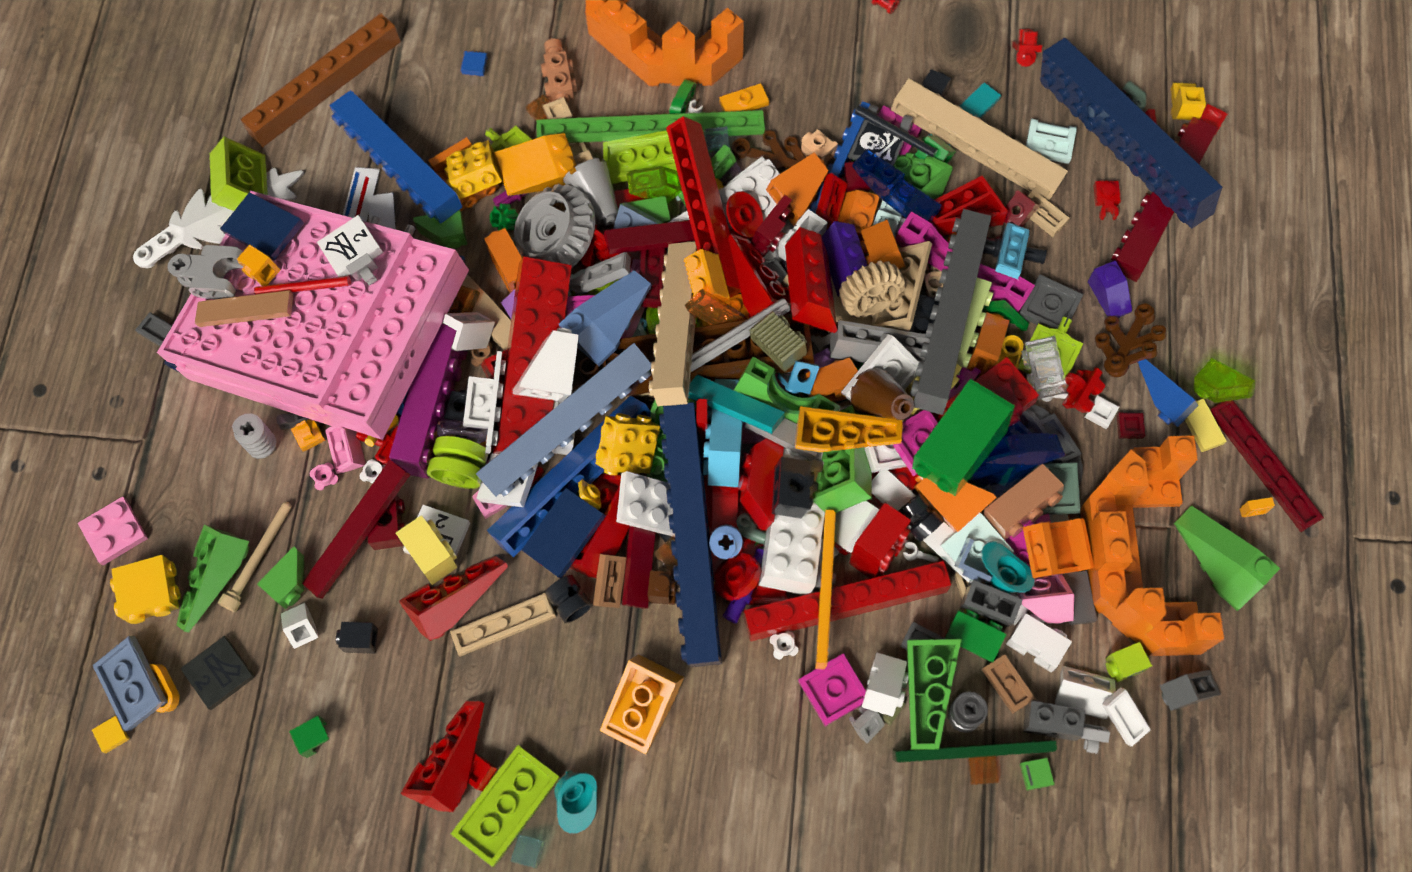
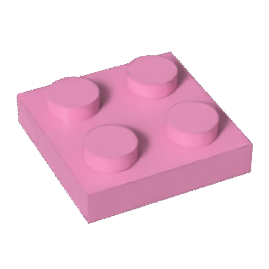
(112, 530)

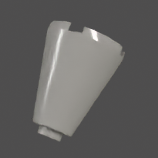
(595, 182)

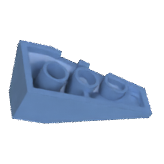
(607, 316)

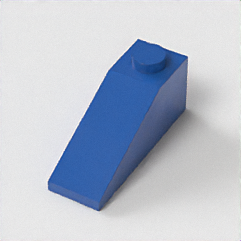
(1167, 396)

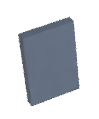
(129, 683)

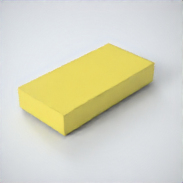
(1205, 427)

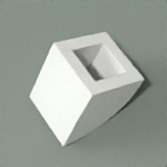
(299, 625)

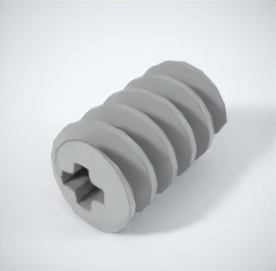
(254, 436)

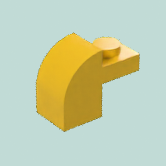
(1187, 101)

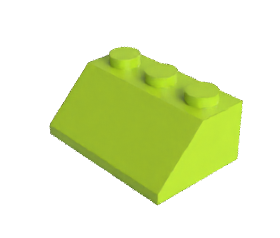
(235, 173)

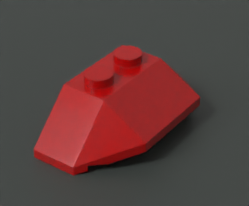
(758, 481)

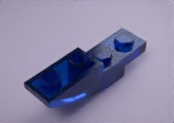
(893, 189)
(1020, 452)

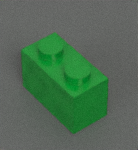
(975, 635)

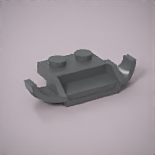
(1043, 422)

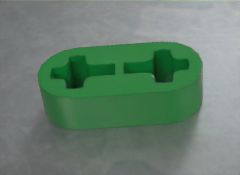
(683, 97)

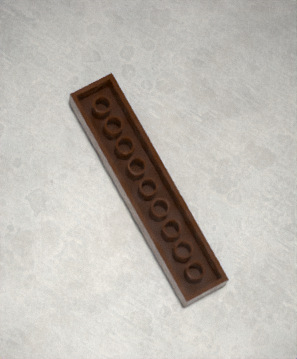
(724, 366)

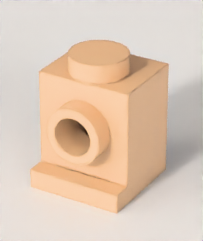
(820, 144)

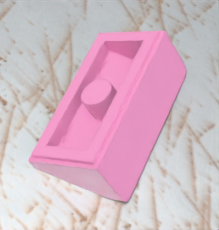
(345, 449)

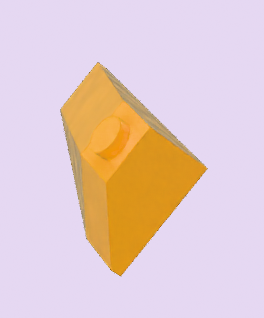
(834, 430)

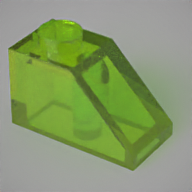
(1222, 383)

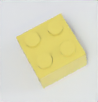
(427, 550)

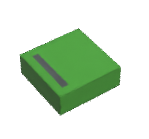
(1036, 774)

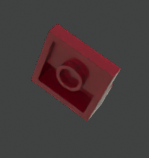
(770, 231)

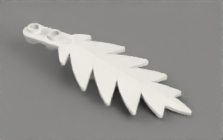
(204, 221)

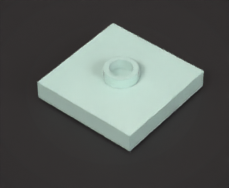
(981, 532)

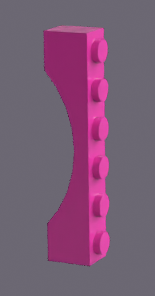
(918, 230)

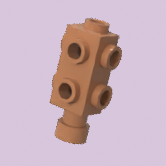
(558, 71)

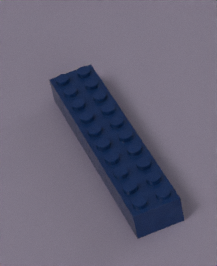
(1130, 133)
(692, 536)

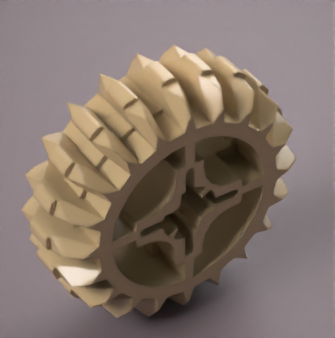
(872, 289)

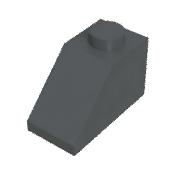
(1189, 689)

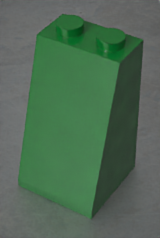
(963, 437)

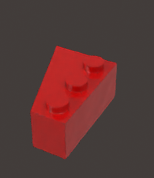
(972, 196)

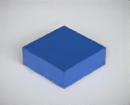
(474, 63)

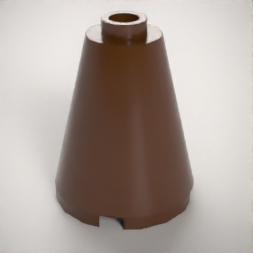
(880, 396)

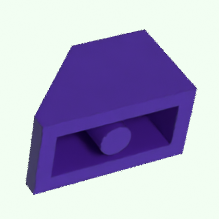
(1111, 289)

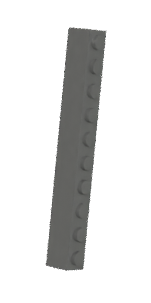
(951, 312)

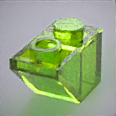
(654, 183)

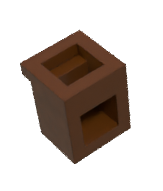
(661, 588)

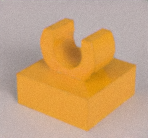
(307, 434)

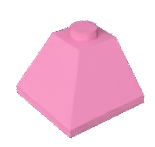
(1050, 599)

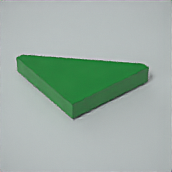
(1007, 312)

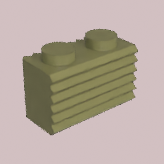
(778, 340)

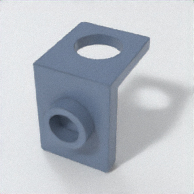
(969, 572)

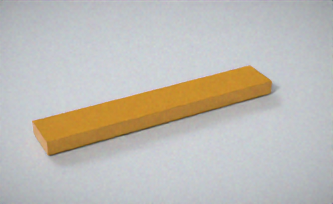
(825, 590)

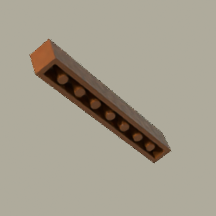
(321, 80)

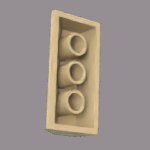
(902, 314)

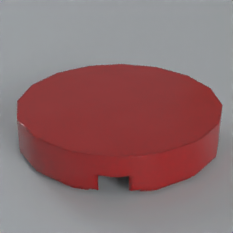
(737, 576)

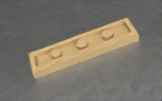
(502, 624)

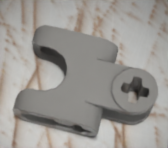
(206, 271)

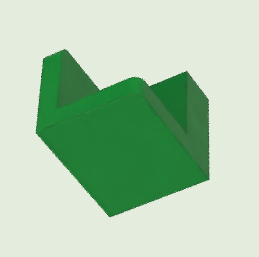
(309, 736)

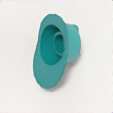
(1007, 571)
(576, 801)

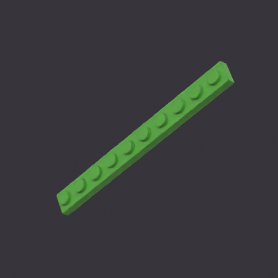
(619, 127)

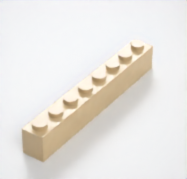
(978, 139)
(675, 331)

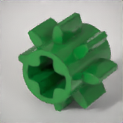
(503, 217)

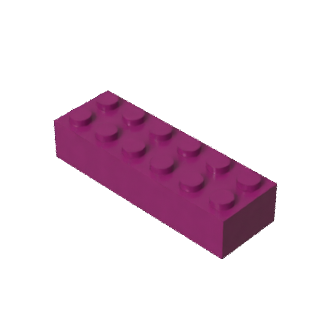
(427, 404)

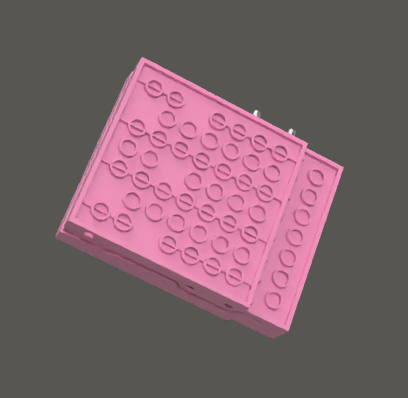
(344, 348)

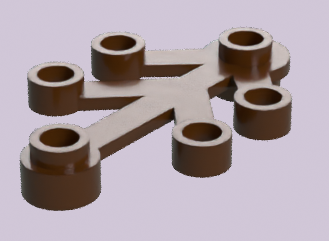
(778, 159)
(1118, 364)

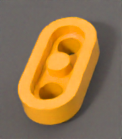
(167, 686)

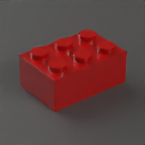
(880, 542)

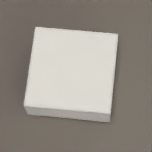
(1102, 412)

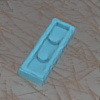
(1012, 250)

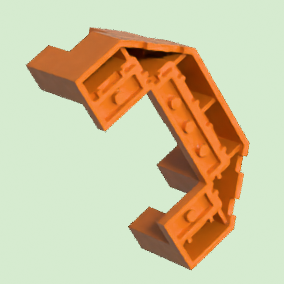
(672, 56)
(1143, 480)

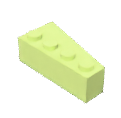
(980, 297)

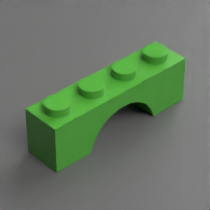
(760, 384)

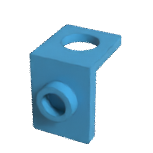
(796, 384)

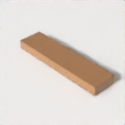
(244, 308)

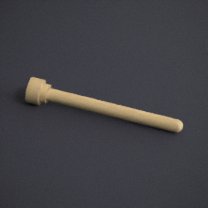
(231, 598)

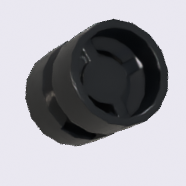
(929, 519)
(569, 600)

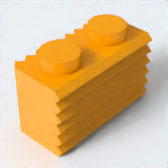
(706, 274)

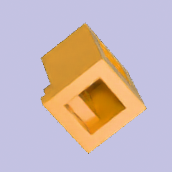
(258, 265)

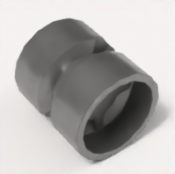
(967, 712)

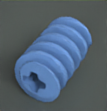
(718, 548)

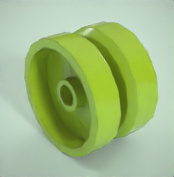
(457, 462)

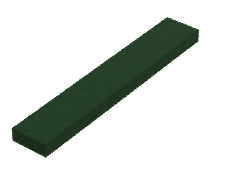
(975, 751)

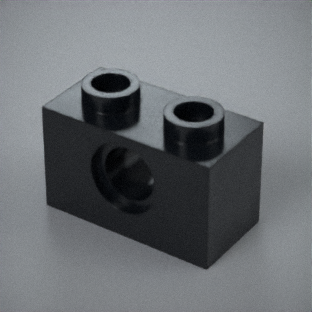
(785, 499)

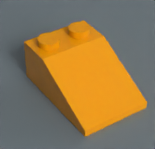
(535, 164)
(641, 703)

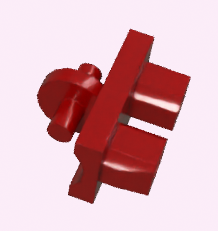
(1026, 47)
(1080, 387)

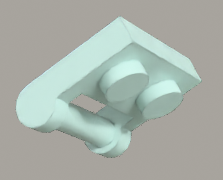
(1050, 146)

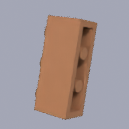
(1024, 502)

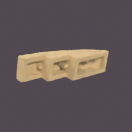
(489, 309)

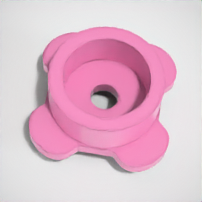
(320, 470)

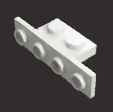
(481, 402)

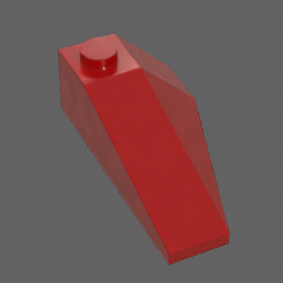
(756, 281)

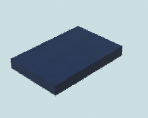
(262, 225)
(563, 533)

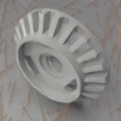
(573, 227)

